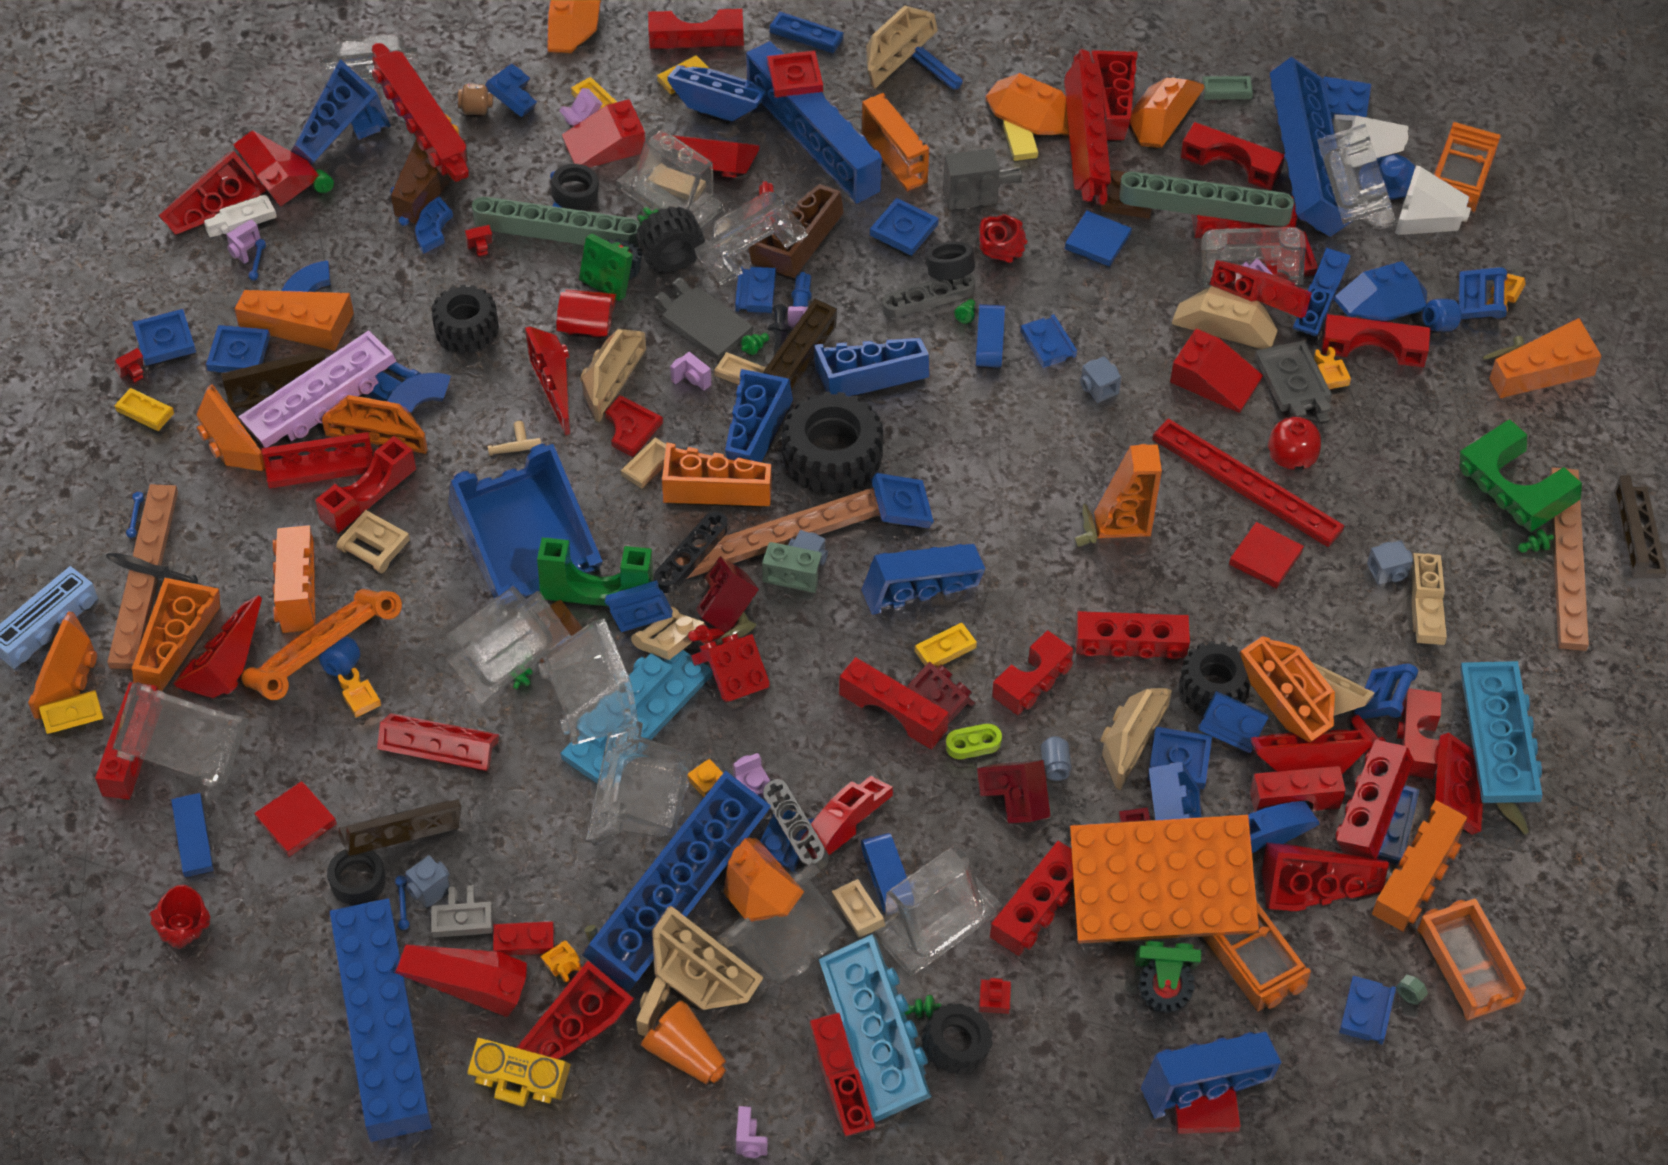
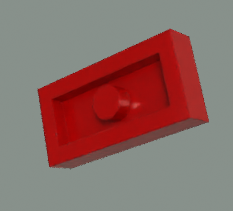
(523, 938)

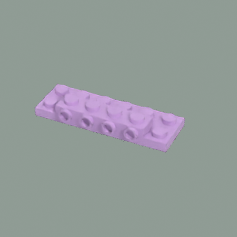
(307, 398)

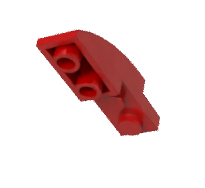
(1260, 287)
(845, 810)
(841, 1075)

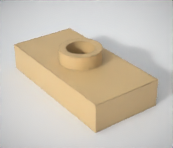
(858, 908)
(652, 1005)

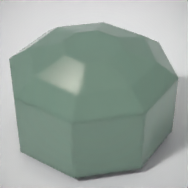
(1412, 989)

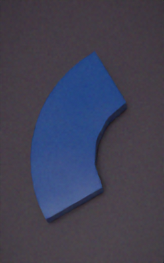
(430, 224)
(309, 278)
(420, 389)

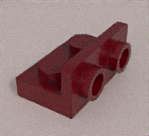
(937, 687)

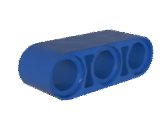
(990, 336)
(883, 864)

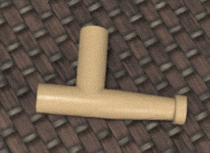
(520, 444)

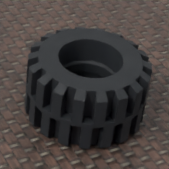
(669, 239)
(461, 304)
(1213, 660)

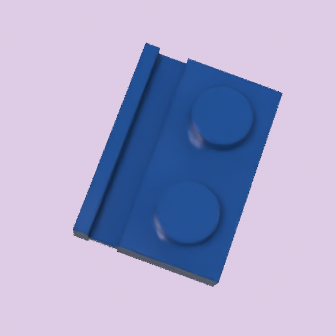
(370, 119)
(756, 289)
(1048, 341)
(638, 606)
(1232, 721)
(778, 843)
(1367, 1010)

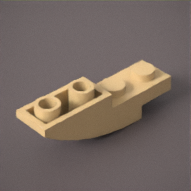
(1428, 599)

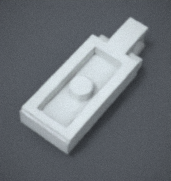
(229, 218)

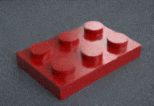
(1458, 781)

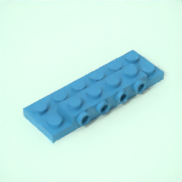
(659, 693)
(1501, 732)
(877, 1027)

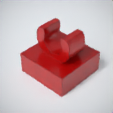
(479, 238)
(130, 364)
(995, 996)

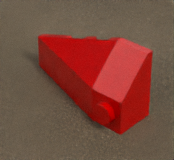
(276, 167)
(219, 187)
(550, 366)
(225, 656)
(474, 976)
(578, 1014)

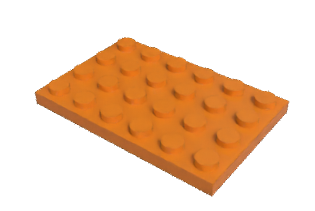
(1163, 879)

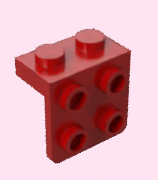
(735, 666)

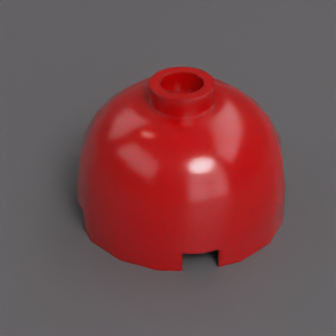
(1294, 443)

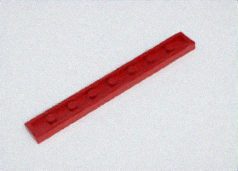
(1248, 482)

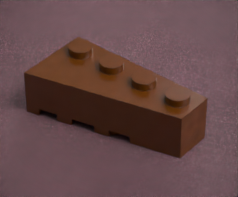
(417, 185)
(818, 214)

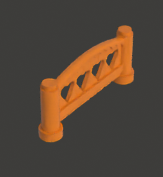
(272, 676)

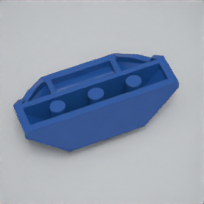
(715, 92)
(1383, 294)

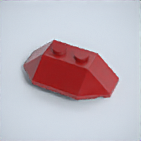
(1330, 749)

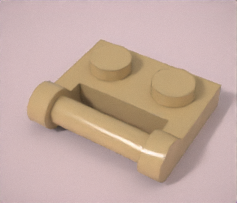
(377, 534)
(669, 641)

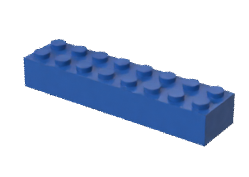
(1303, 120)
(820, 131)
(676, 878)
(379, 1021)

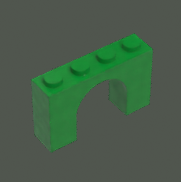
(1527, 504)
(564, 581)

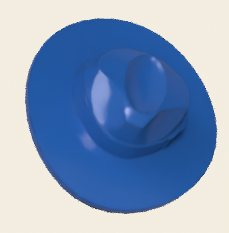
(1396, 174)

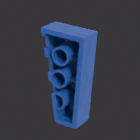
(335, 109)
(757, 414)
(920, 575)
(1174, 792)
(1208, 1070)

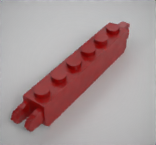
(420, 112)
(1087, 128)

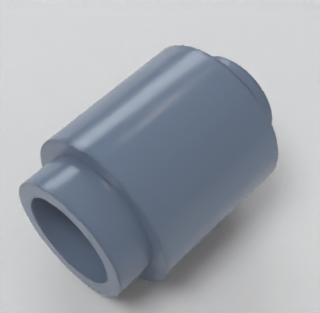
(1056, 758)

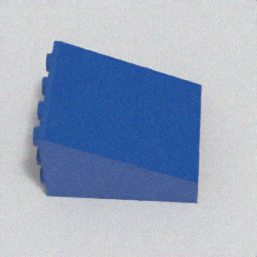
(512, 514)

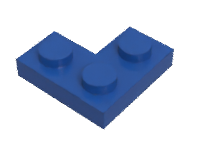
(508, 87)

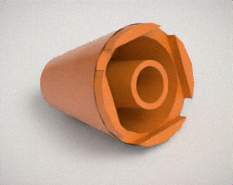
(685, 1045)

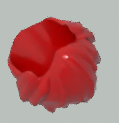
(1002, 237)
(180, 916)

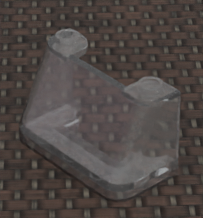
(1270, 245)
(590, 683)
(179, 735)

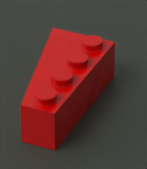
(1117, 82)

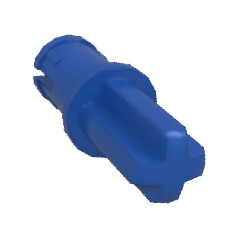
(802, 293)

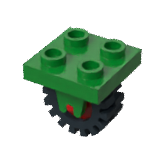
(609, 264)
(1167, 976)

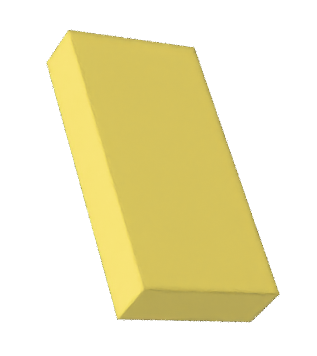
(1020, 142)

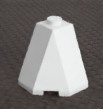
(1385, 136)
(1431, 206)

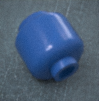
(1442, 315)
(340, 657)

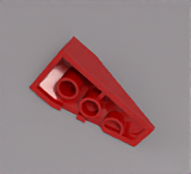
(725, 156)
(1311, 876)

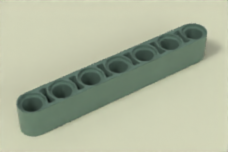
(1206, 199)
(551, 221)

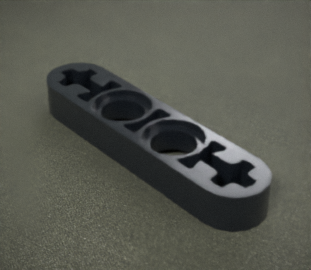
(688, 550)

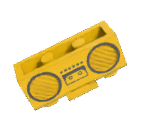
(505, 1064)

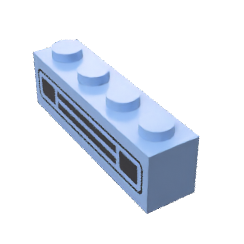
(42, 615)

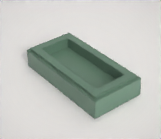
(1227, 87)

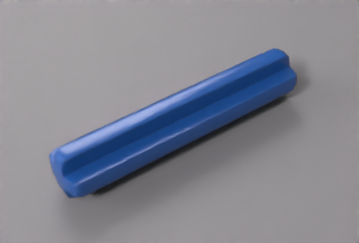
(937, 68)

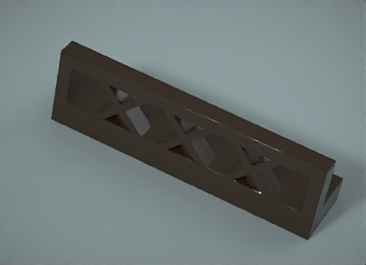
(798, 348)
(266, 375)
(1634, 533)
(400, 827)

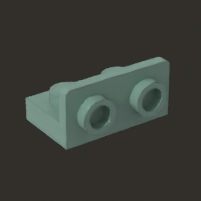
(791, 567)

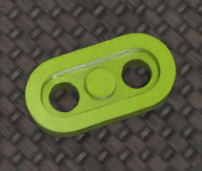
(972, 740)

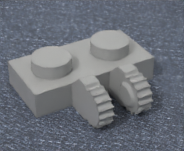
(463, 918)

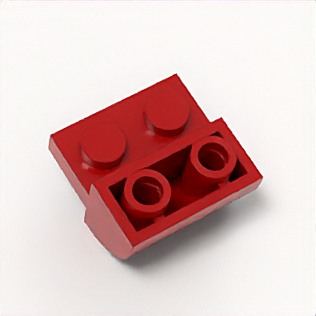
(585, 312)

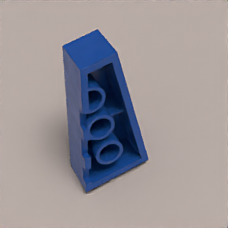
(871, 365)

